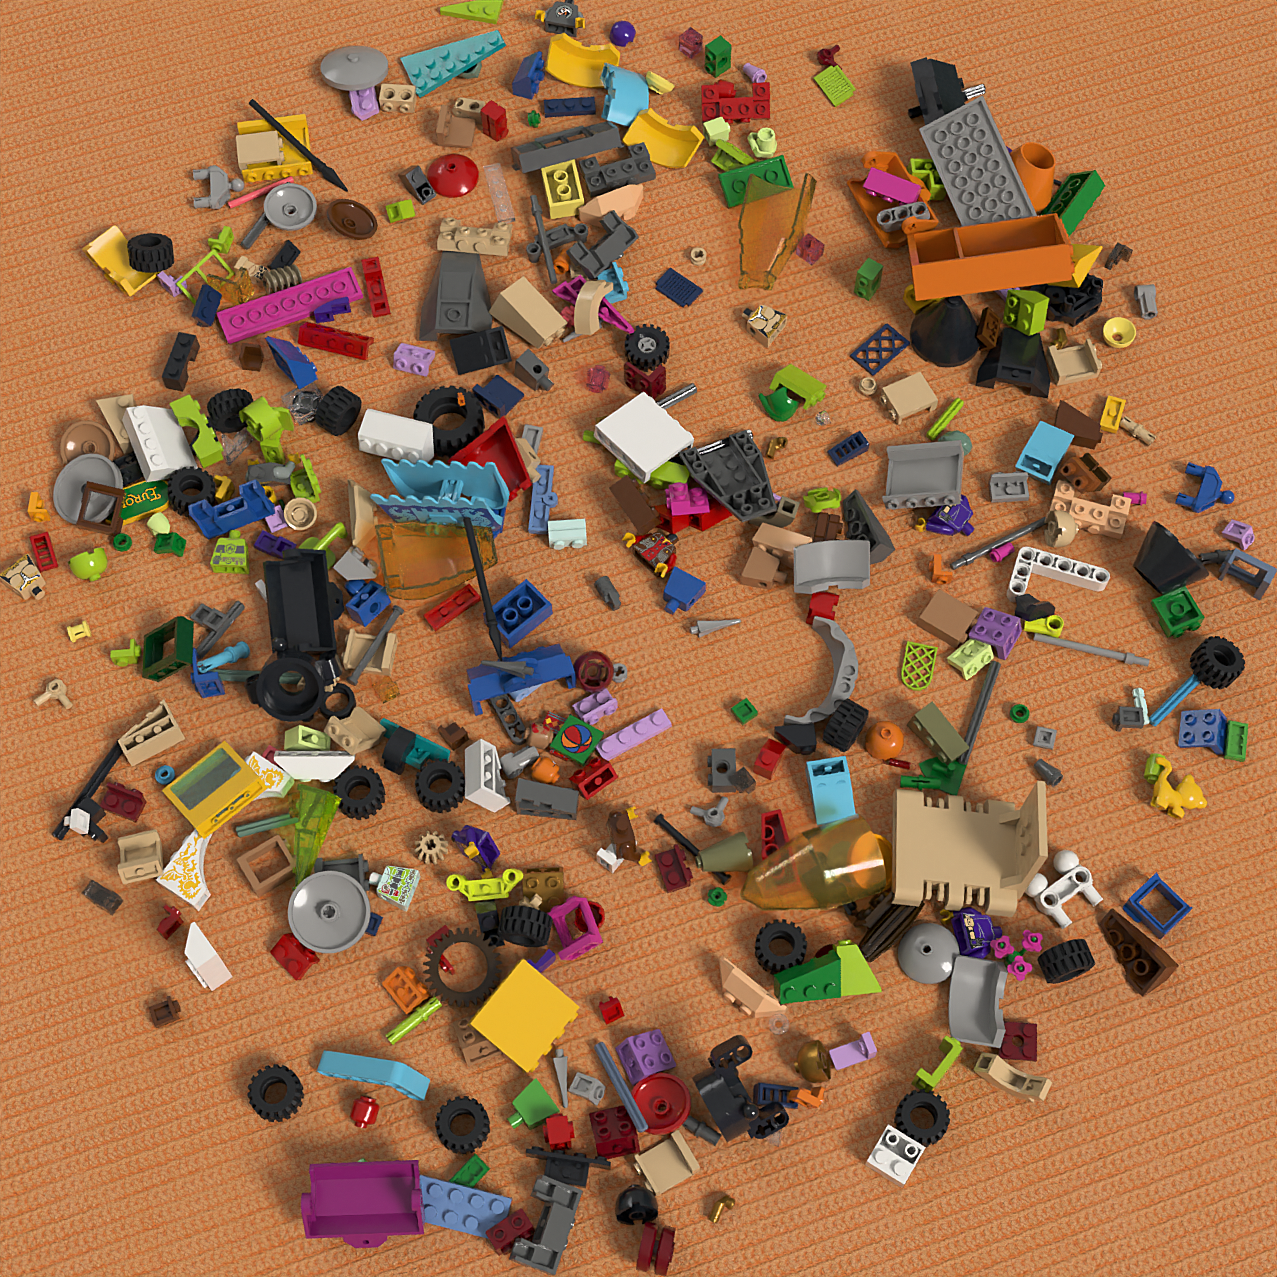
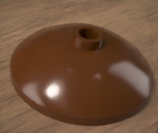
(352, 219)

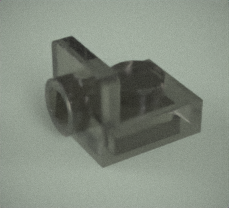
(1119, 252)
(743, 781)

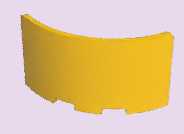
(577, 63)
(665, 143)
(111, 255)

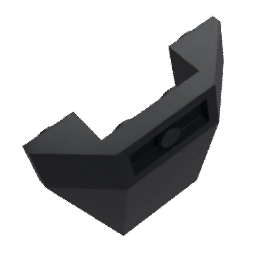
(1016, 361)

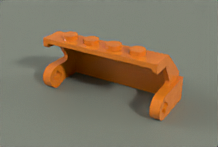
(872, 206)

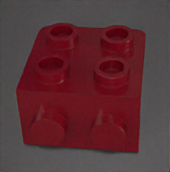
(652, 385)

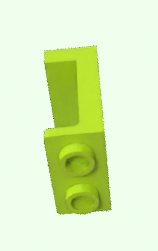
(800, 383)
(271, 446)
(924, 1080)

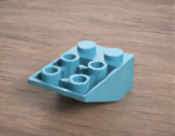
(1044, 452)
(830, 789)

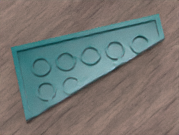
(440, 64)

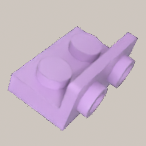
(364, 103)
(413, 359)
(595, 707)

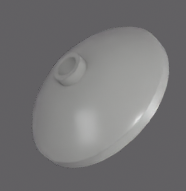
(288, 199)
(931, 966)

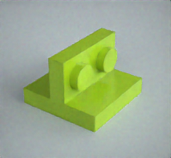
(730, 157)

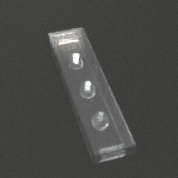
(499, 193)

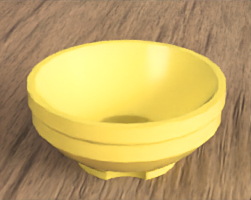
(658, 83)
(1121, 327)

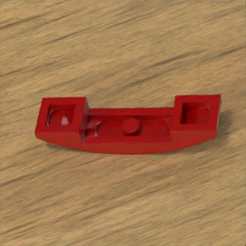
(376, 287)

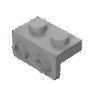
(1008, 487)

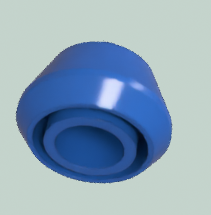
(354, 586)

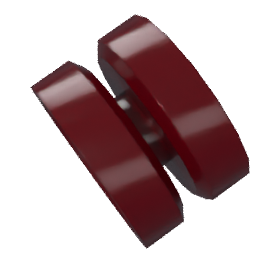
(654, 1248)

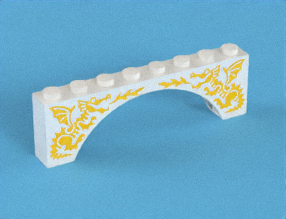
(185, 870)

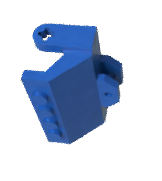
(548, 665)

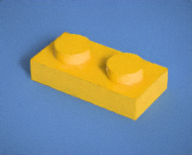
(1112, 414)

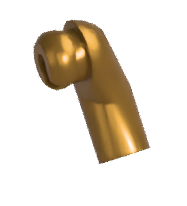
(1062, 339)
(775, 445)
(718, 1207)

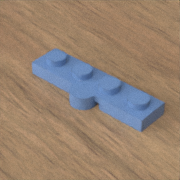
(542, 500)

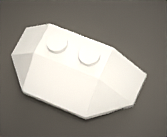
(313, 764)

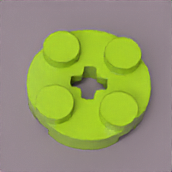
(822, 499)

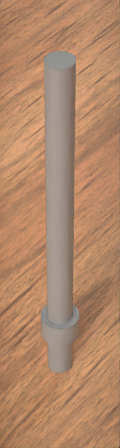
(1128, 658)

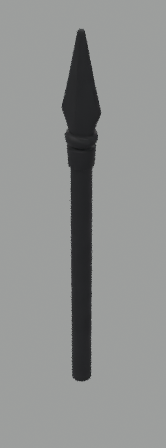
(327, 172)
(494, 632)

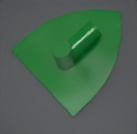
(950, 775)

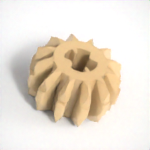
(435, 853)

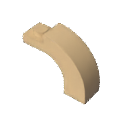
(587, 306)
(1011, 1080)

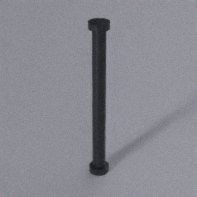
(725, 878)

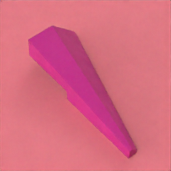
(606, 311)

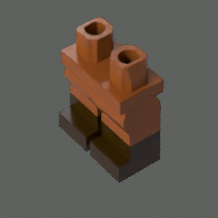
(1085, 474)

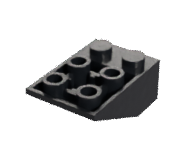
(480, 350)

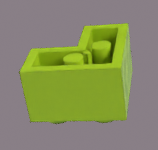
(927, 172)

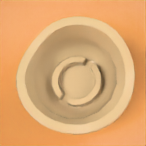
(300, 513)

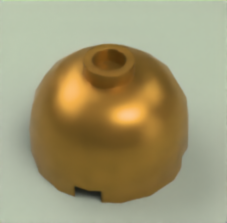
(812, 1062)

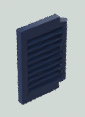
(678, 288)

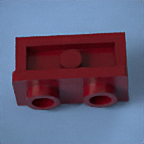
(505, 1232)

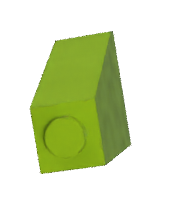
(855, 971)

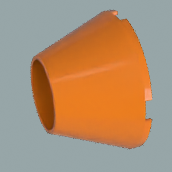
(1037, 170)

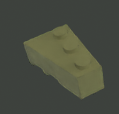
(938, 734)

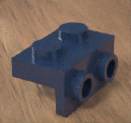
(206, 306)

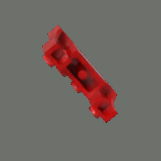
(736, 109)

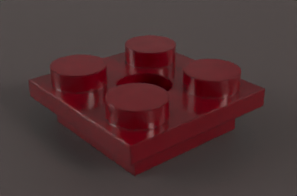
(1027, 1033)

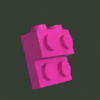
(686, 501)

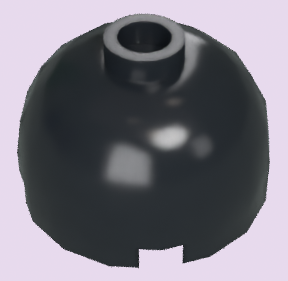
(636, 1204)

